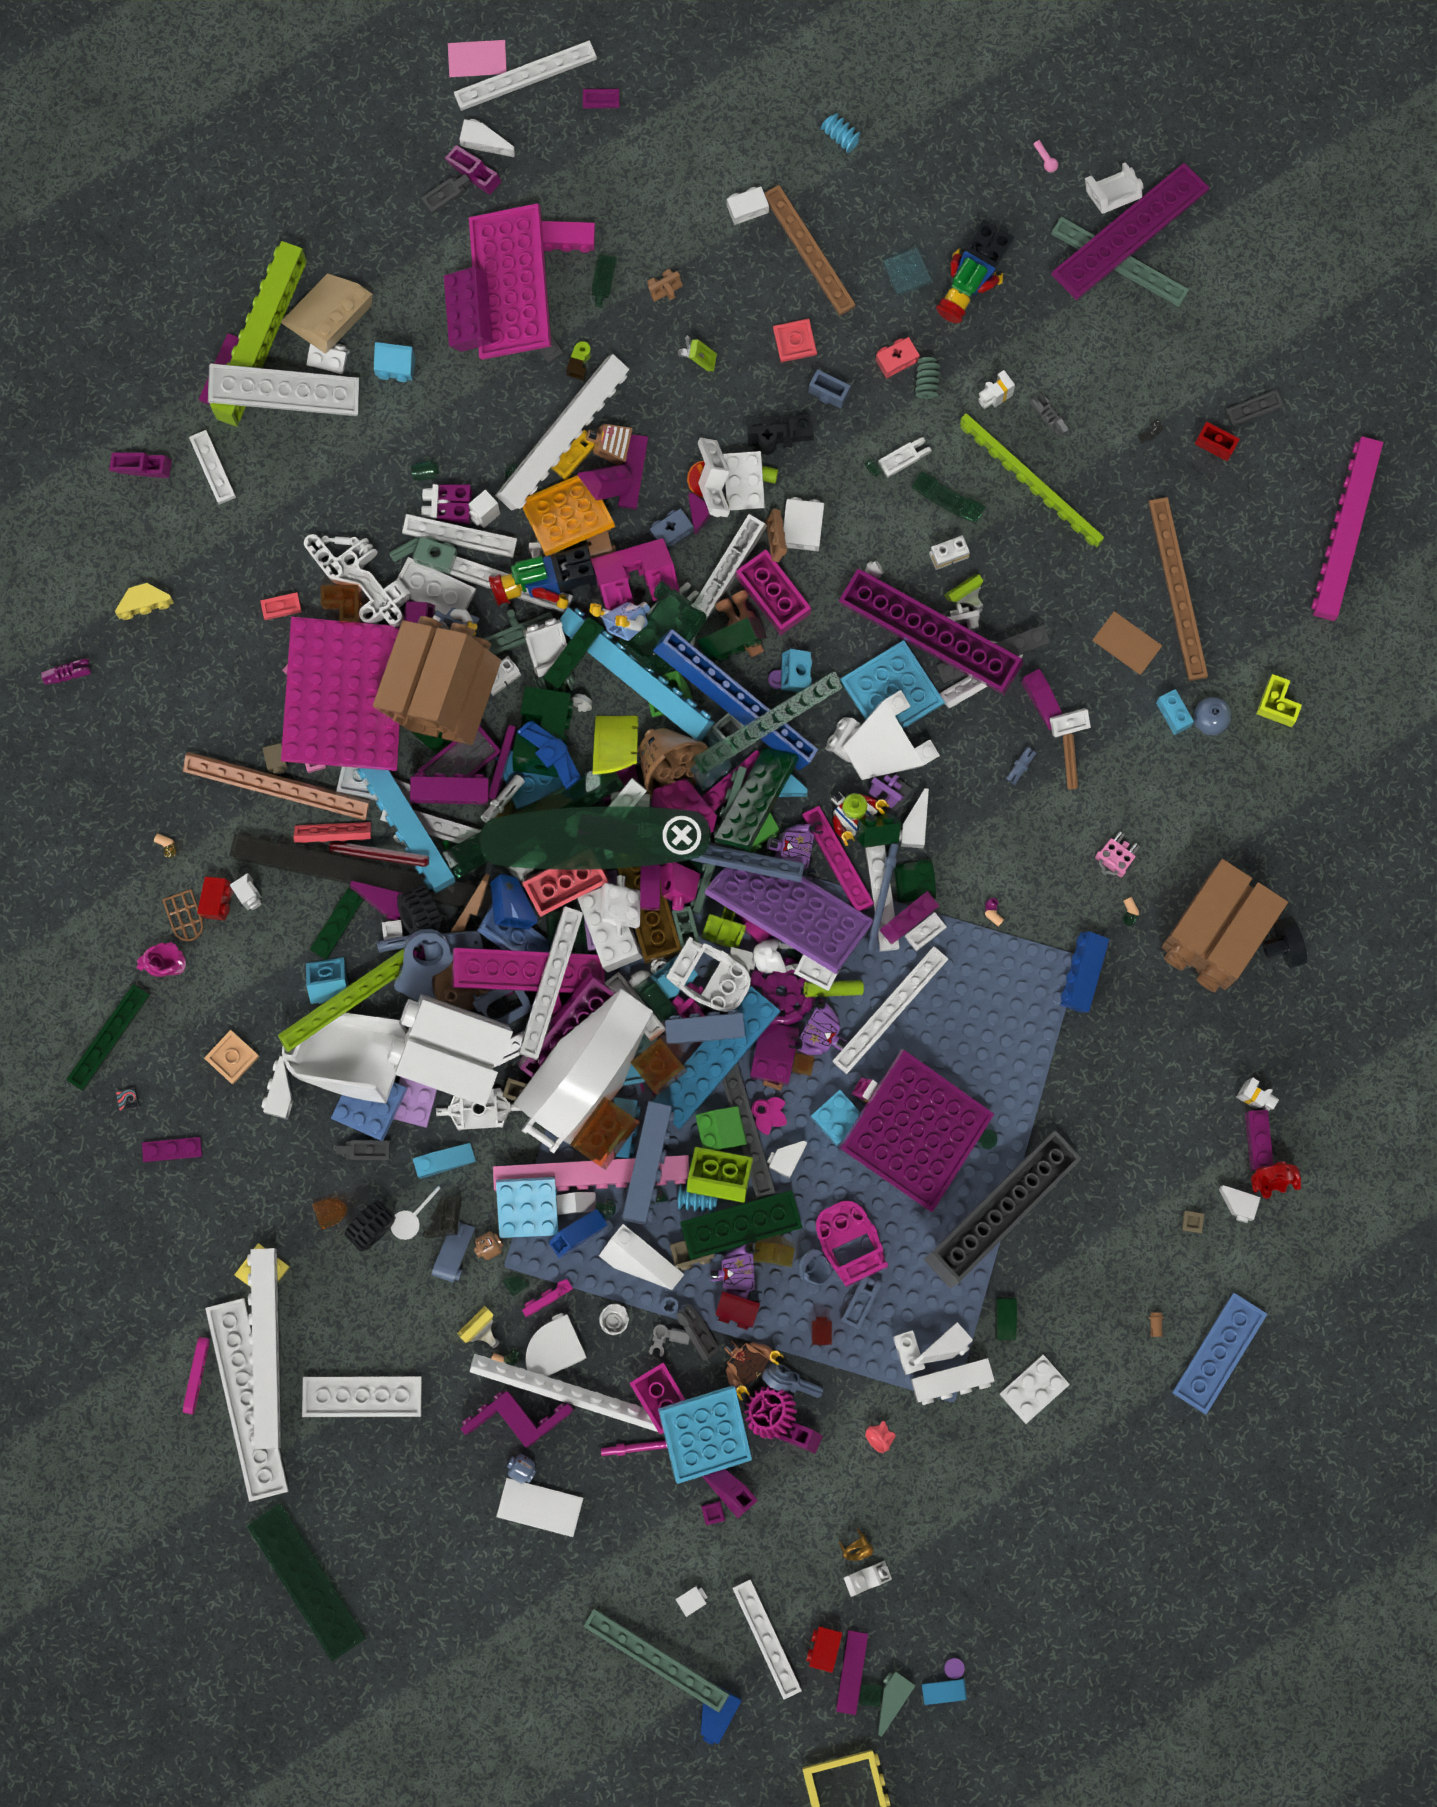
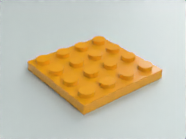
(566, 515)

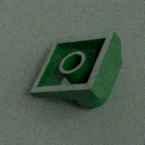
(914, 880)

